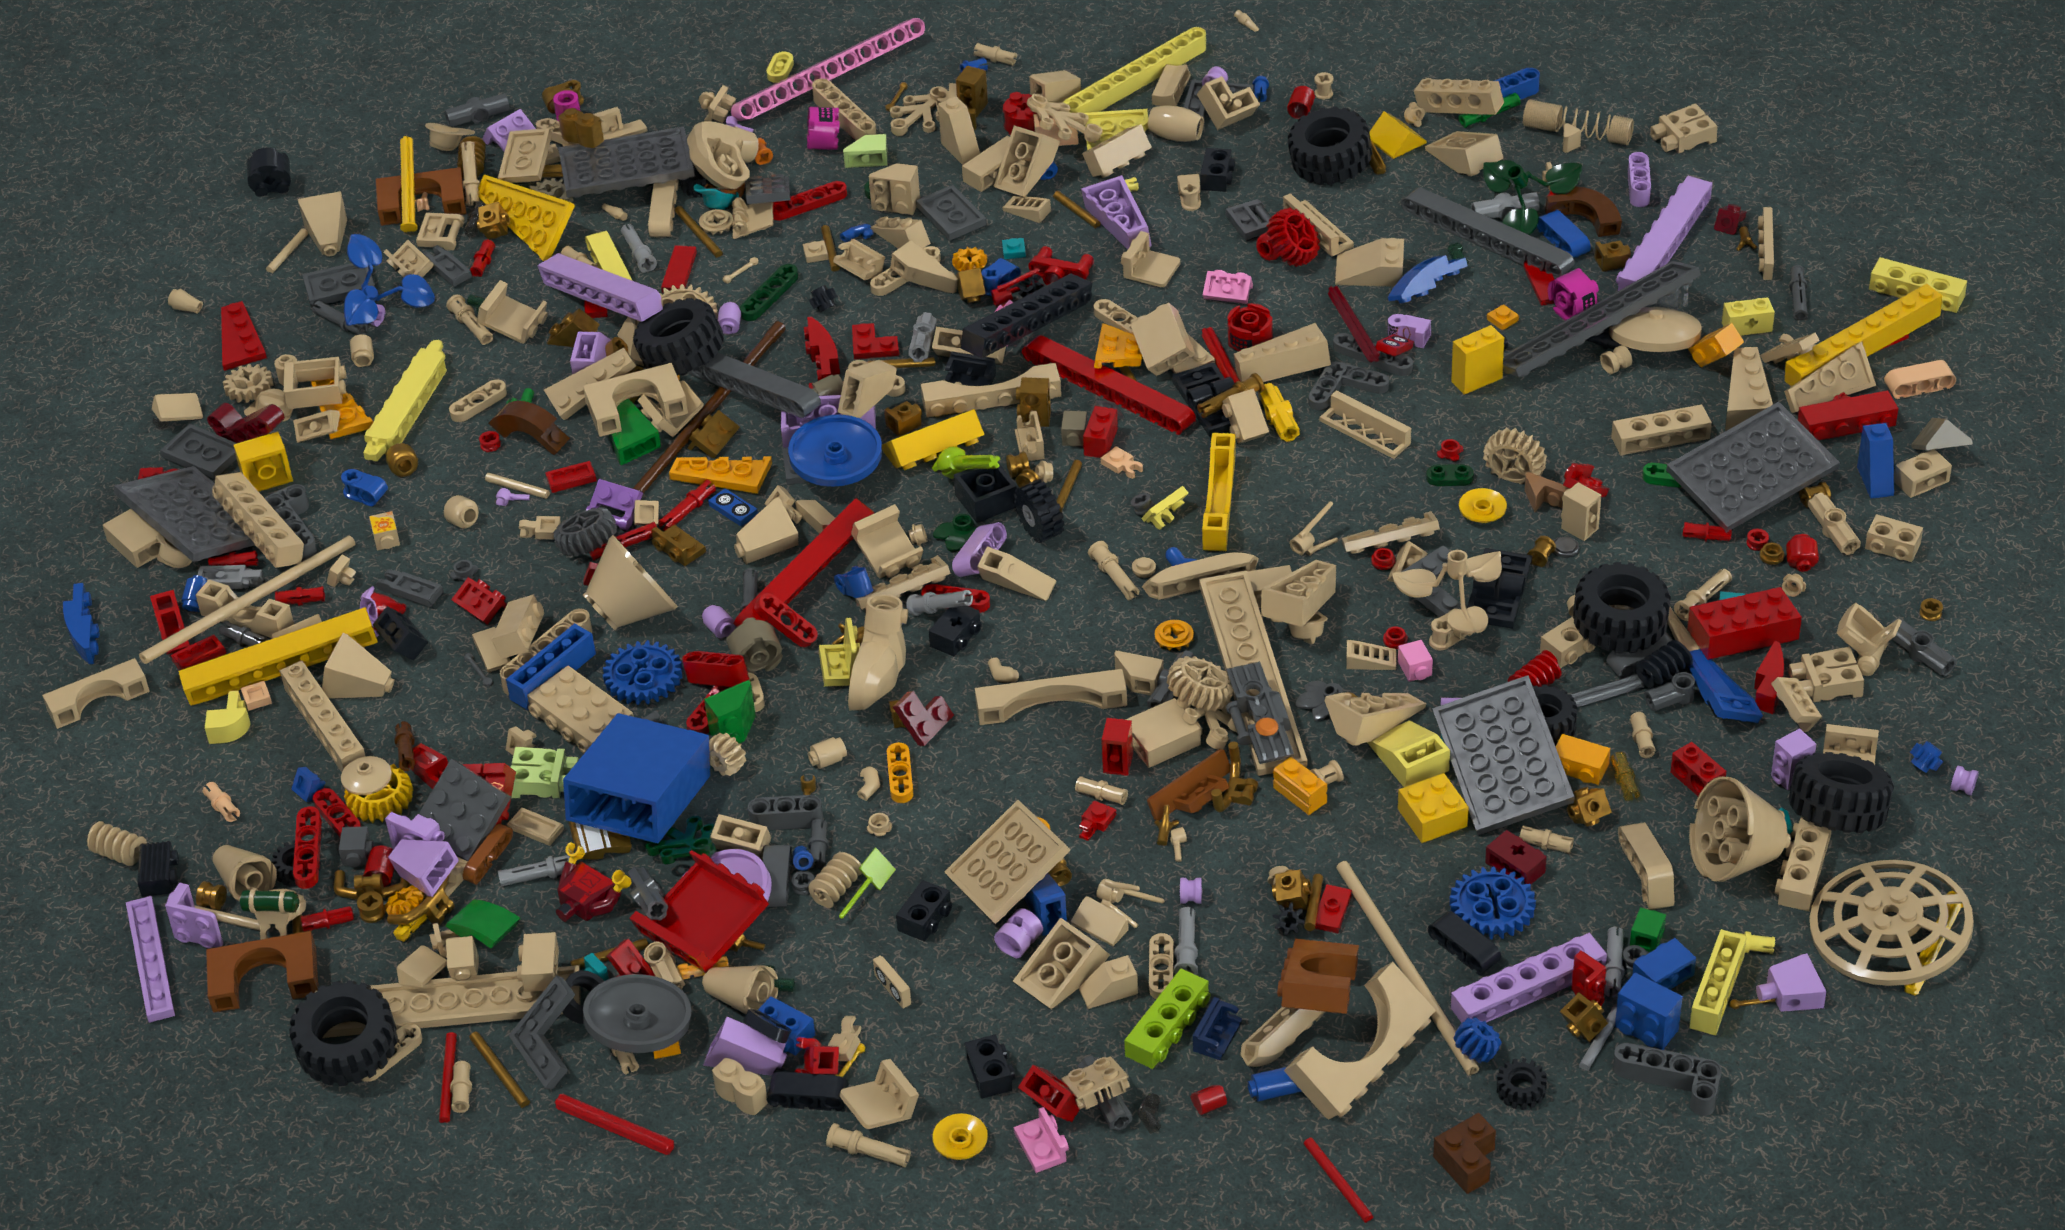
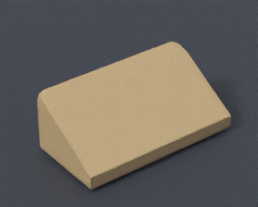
(177, 407)
(316, 425)
(814, 514)
(1407, 555)
(1100, 921)
(420, 967)

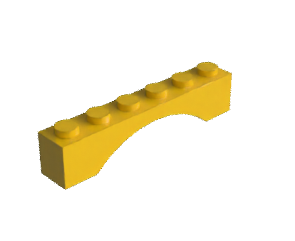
(1219, 494)

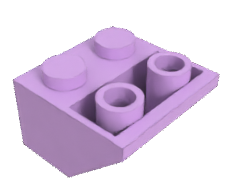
(588, 350)

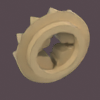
(723, 218)

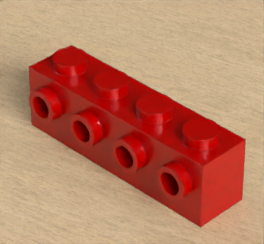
(1848, 415)

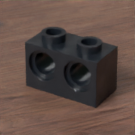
(1217, 169)
(400, 633)
(924, 911)
(989, 1066)

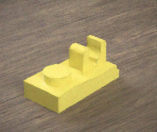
(1161, 510)

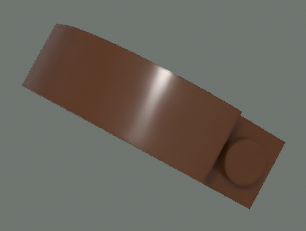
(1591, 205)
(532, 420)

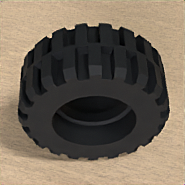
(1334, 162)
(680, 335)
(1615, 627)
(1841, 792)
(352, 1059)

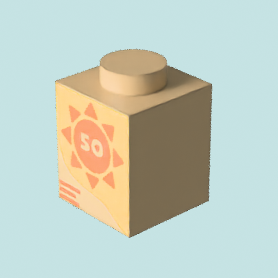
(384, 530)

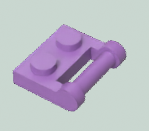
(618, 498)

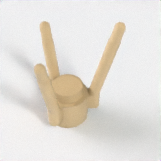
(1304, 540)
(1113, 892)

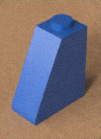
(1876, 460)
(1047, 903)

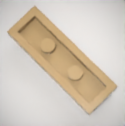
(1790, 349)

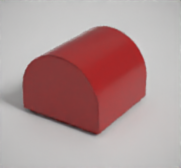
(1209, 1099)

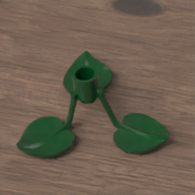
(1503, 173)

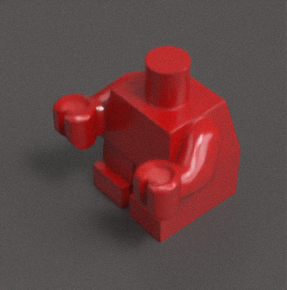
(818, 1058)

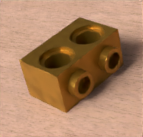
(1034, 396)

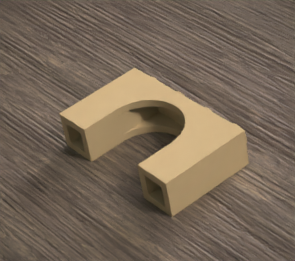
(656, 382)

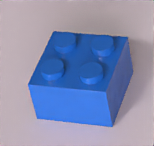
(1648, 1011)

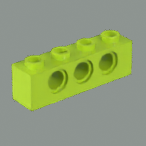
(1167, 1019)

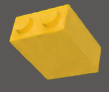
(1477, 359)

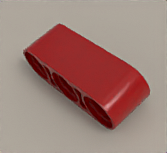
(715, 668)

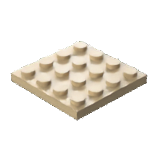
(1007, 861)

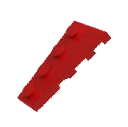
(239, 337)

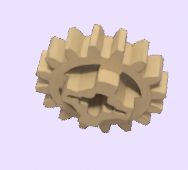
(247, 383)

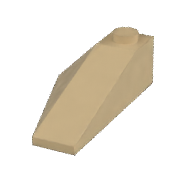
(1370, 716)

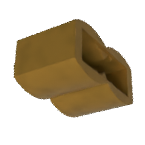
(581, 128)

